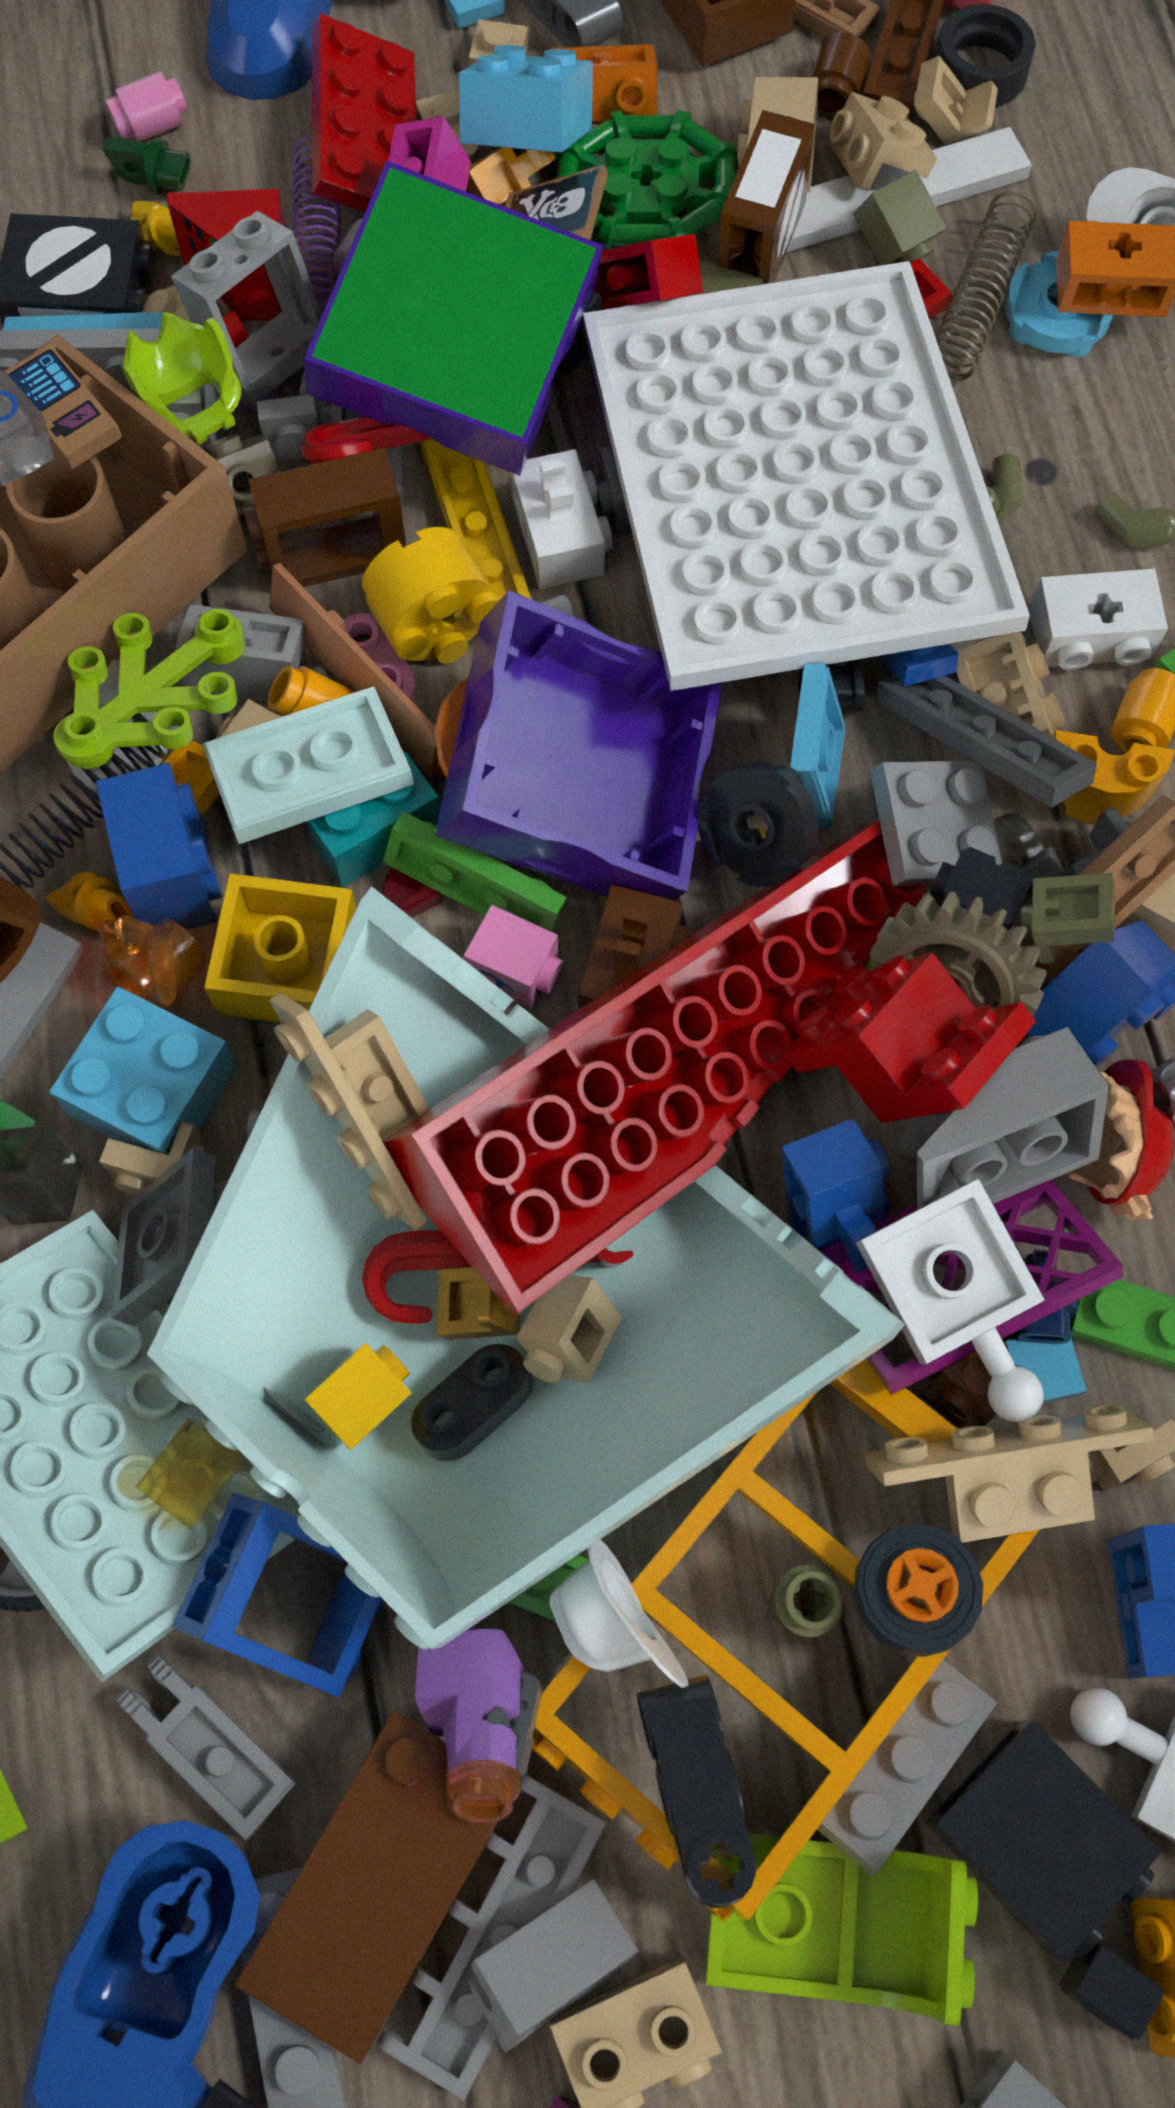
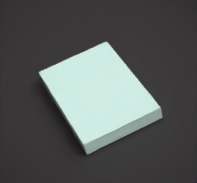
(307, 764)

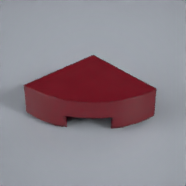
(409, 893)

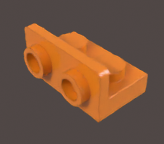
(621, 79)

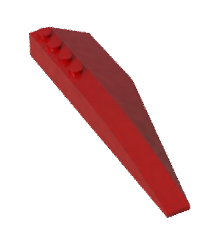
(645, 1081)

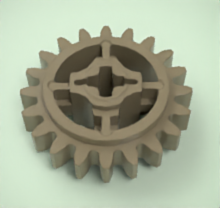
(969, 948)

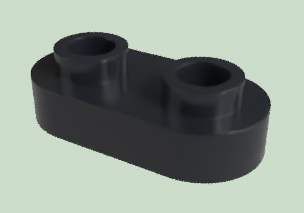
(475, 1404)

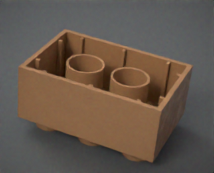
(97, 541)

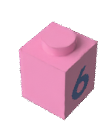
(515, 956)

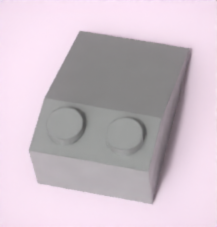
(1023, 1126)

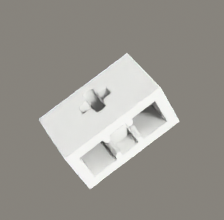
(1098, 618)

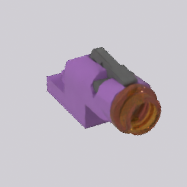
(486, 1712)

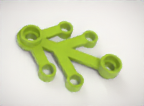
(92, 733)

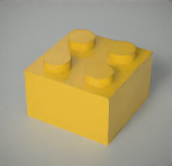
(274, 941)

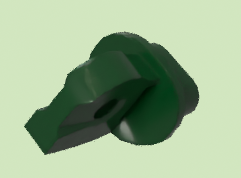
(148, 163)

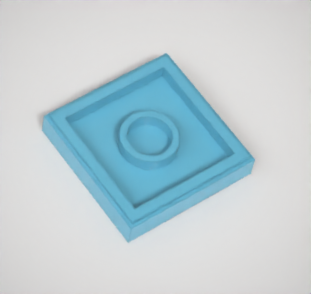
(819, 740)

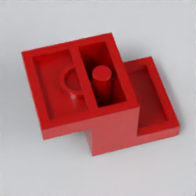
(908, 1038)

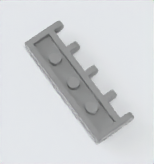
(534, 1878)

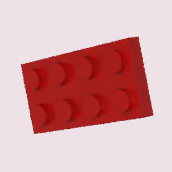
(357, 99)

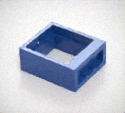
(228, 1579)

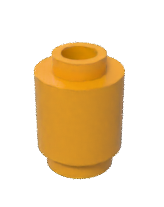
(302, 689)
(1146, 711)

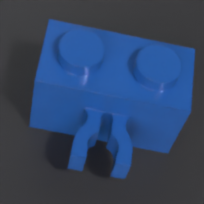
(835, 1188)

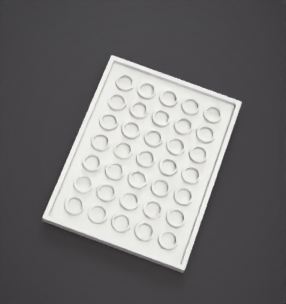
(799, 476)

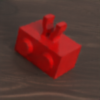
(649, 272)

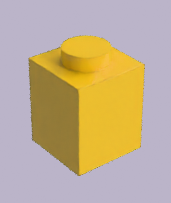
(360, 1393)

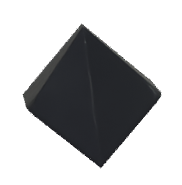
(1112, 1991)

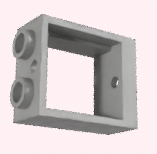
(228, 262)

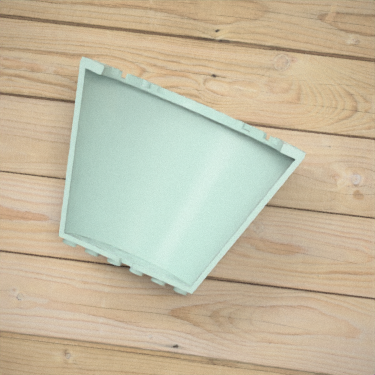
(714, 1341)

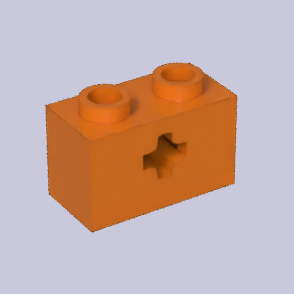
(1116, 269)

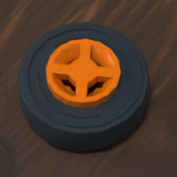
(940, 1576)

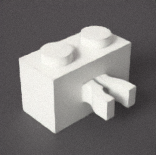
(559, 519)

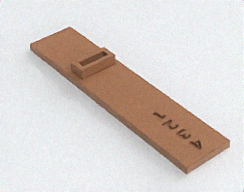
(353, 667)

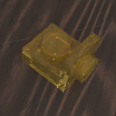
(191, 1473)

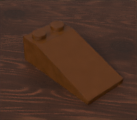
(368, 1894)

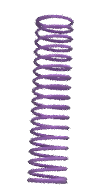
(295, 223)

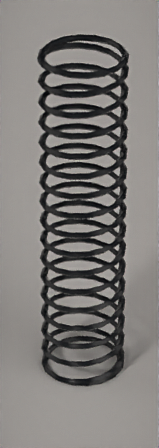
(71, 815)

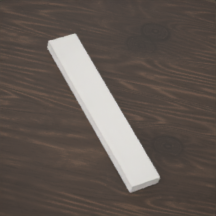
(958, 173)

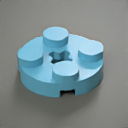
(1037, 320)

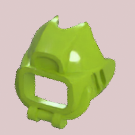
(180, 363)

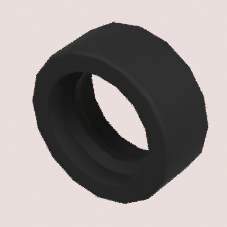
(992, 28)

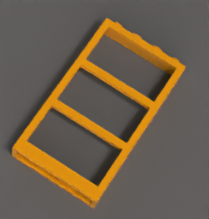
(610, 1792)

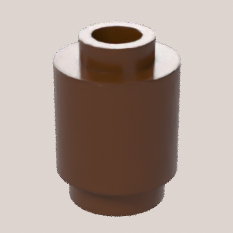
(839, 70)

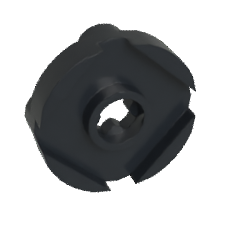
(783, 804)

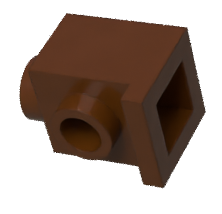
(962, 1392)

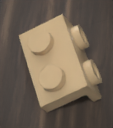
(878, 133)

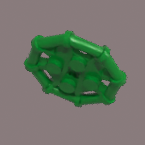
(674, 176)

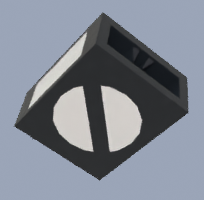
(73, 266)

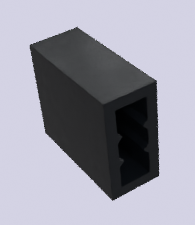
(1045, 1841)

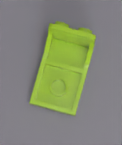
(853, 1935)

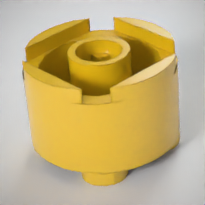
(428, 595)

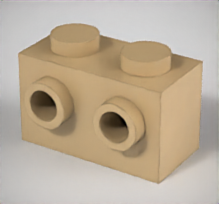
(636, 2038)

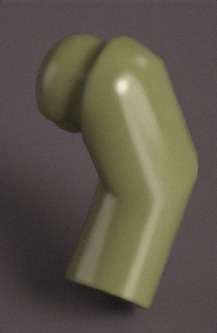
(1006, 488)
(1137, 527)

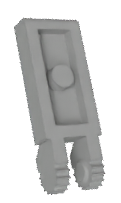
(210, 1750)

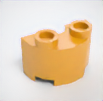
(1119, 780)

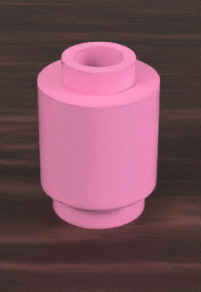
(147, 107)

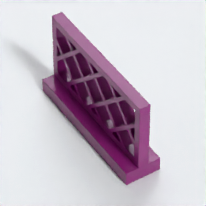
(1066, 1285)

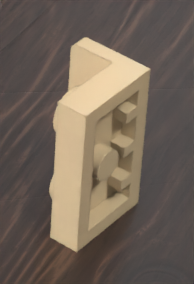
(1010, 676)

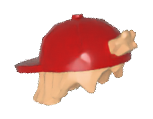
(1134, 1144)

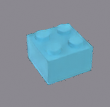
(526, 99)
(143, 1074)

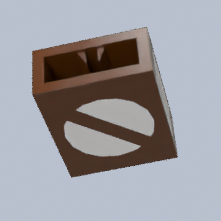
(766, 197)

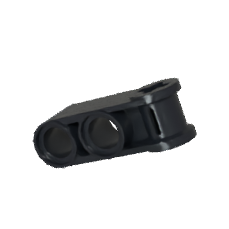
(698, 1786)

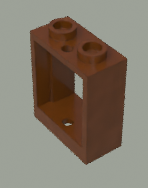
(321, 495)

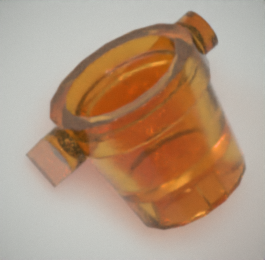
(154, 963)

